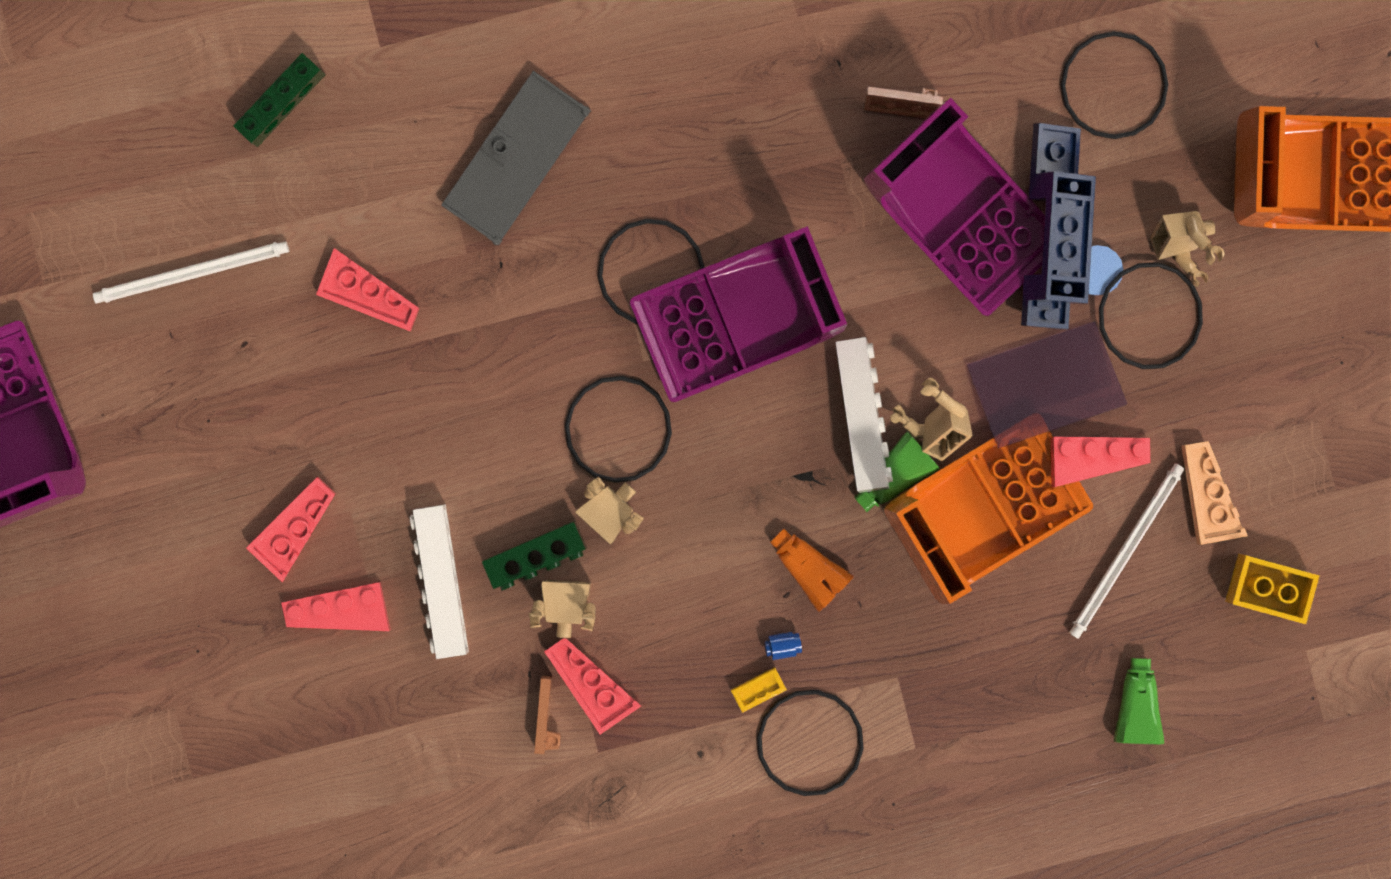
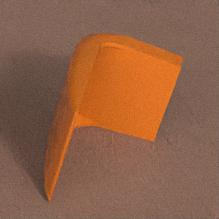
(1312, 171)
(983, 513)

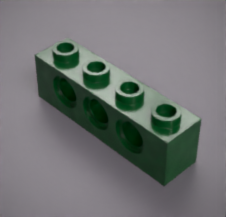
(279, 100)
(496, 565)

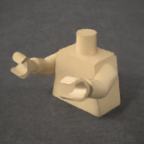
(1182, 233)
(943, 428)
(608, 510)
(564, 604)

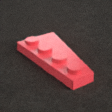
(288, 533)
(344, 609)
(595, 692)

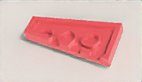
(360, 290)
(1090, 457)

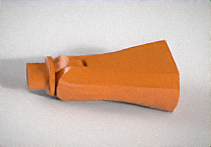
(812, 570)

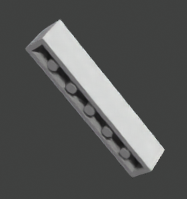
(863, 415)
(440, 581)

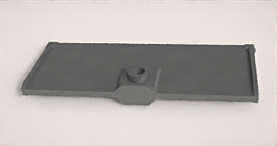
(515, 157)

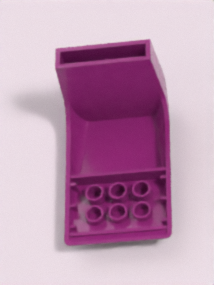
(961, 208)
(738, 314)
(36, 447)

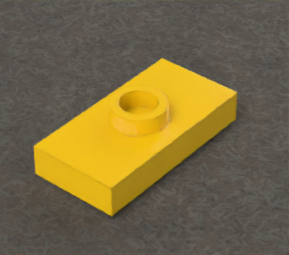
(758, 689)

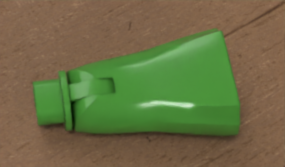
(908, 467)
(1139, 711)

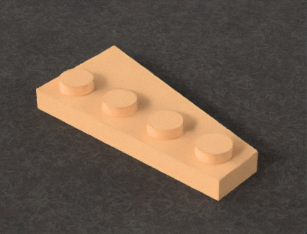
(1211, 506)

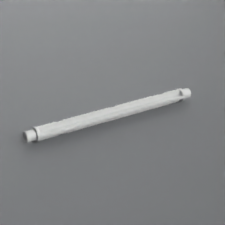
(190, 272)
(1127, 550)

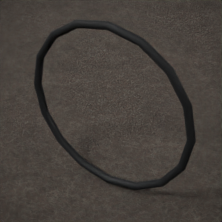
(1156, 113)
(621, 231)
(1101, 315)
(611, 379)
(817, 792)

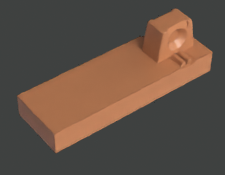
(902, 102)
(545, 738)

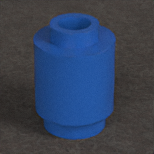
(783, 645)

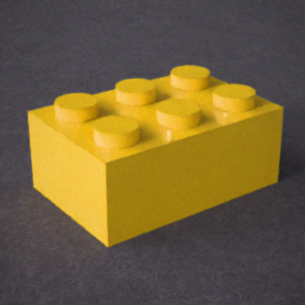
(1272, 588)

